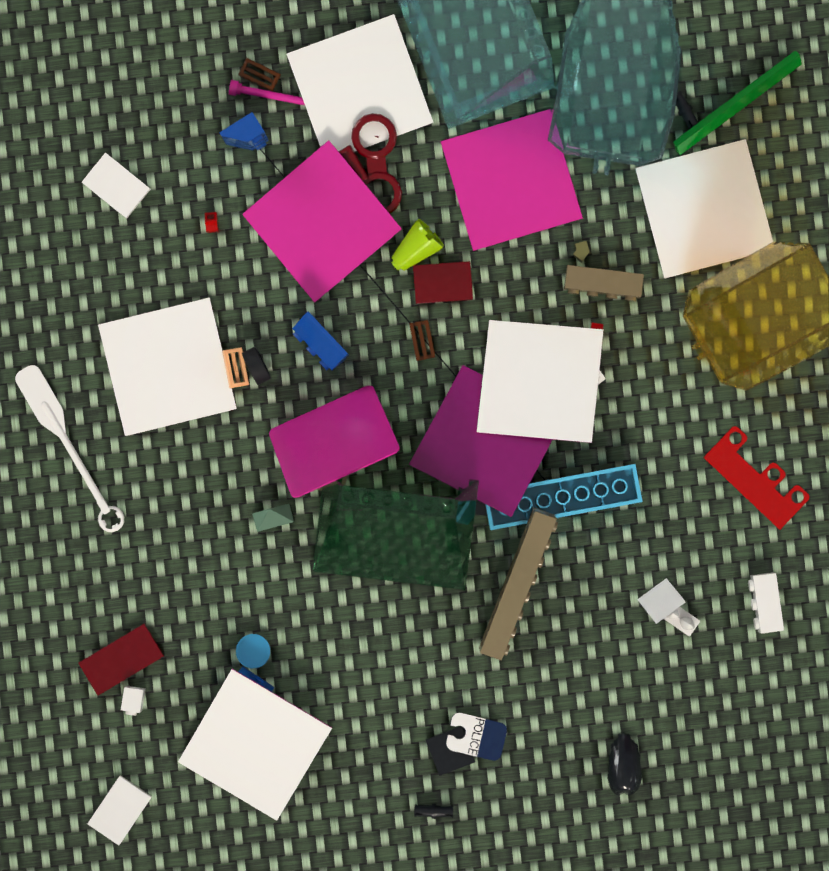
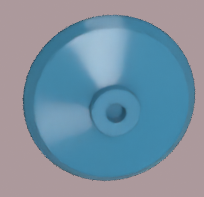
(253, 651)

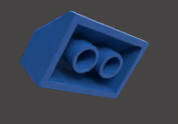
(245, 134)
(319, 342)

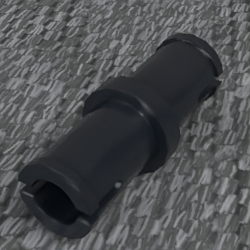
(685, 110)
(433, 811)

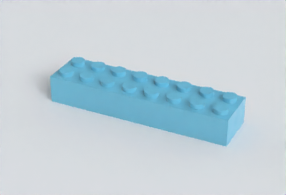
(573, 495)

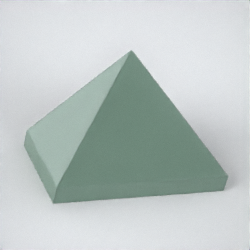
(273, 517)

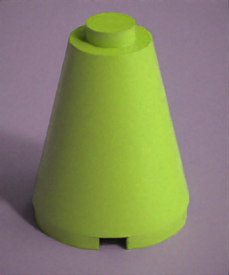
(416, 246)

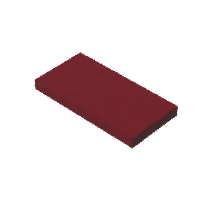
(121, 659)

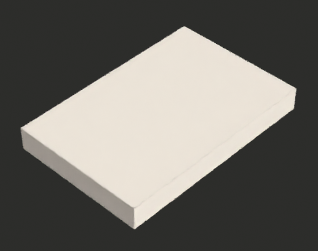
(116, 185)
(119, 810)

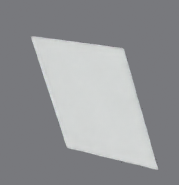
(661, 600)

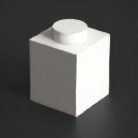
(133, 700)

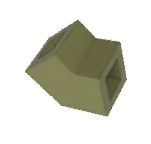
(581, 251)

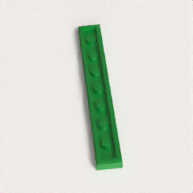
(737, 102)

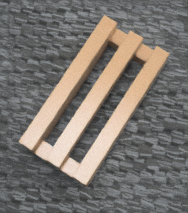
(228, 368)

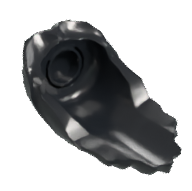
(624, 766)

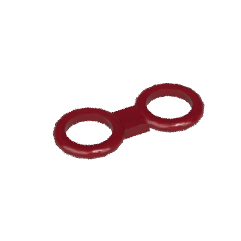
(377, 160)

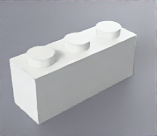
(766, 603)

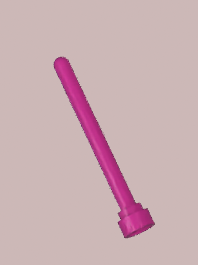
(236, 89)

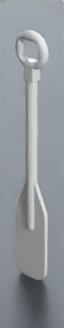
(51, 415)

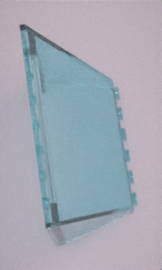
(479, 54)

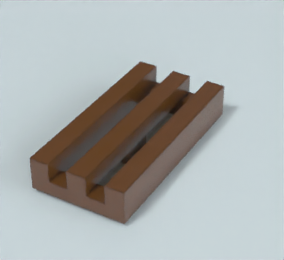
(244, 68)
(425, 356)

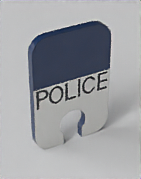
(481, 738)

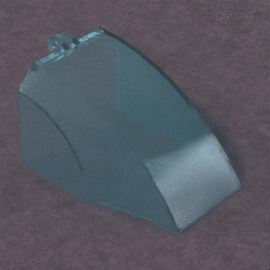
(617, 82)

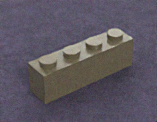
(603, 281)

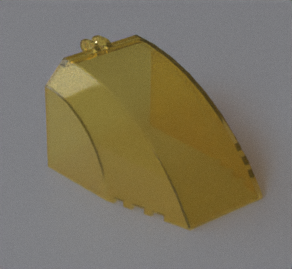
(761, 314)

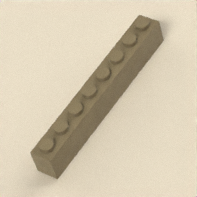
(517, 583)

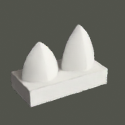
(683, 621)

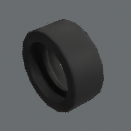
(256, 365)

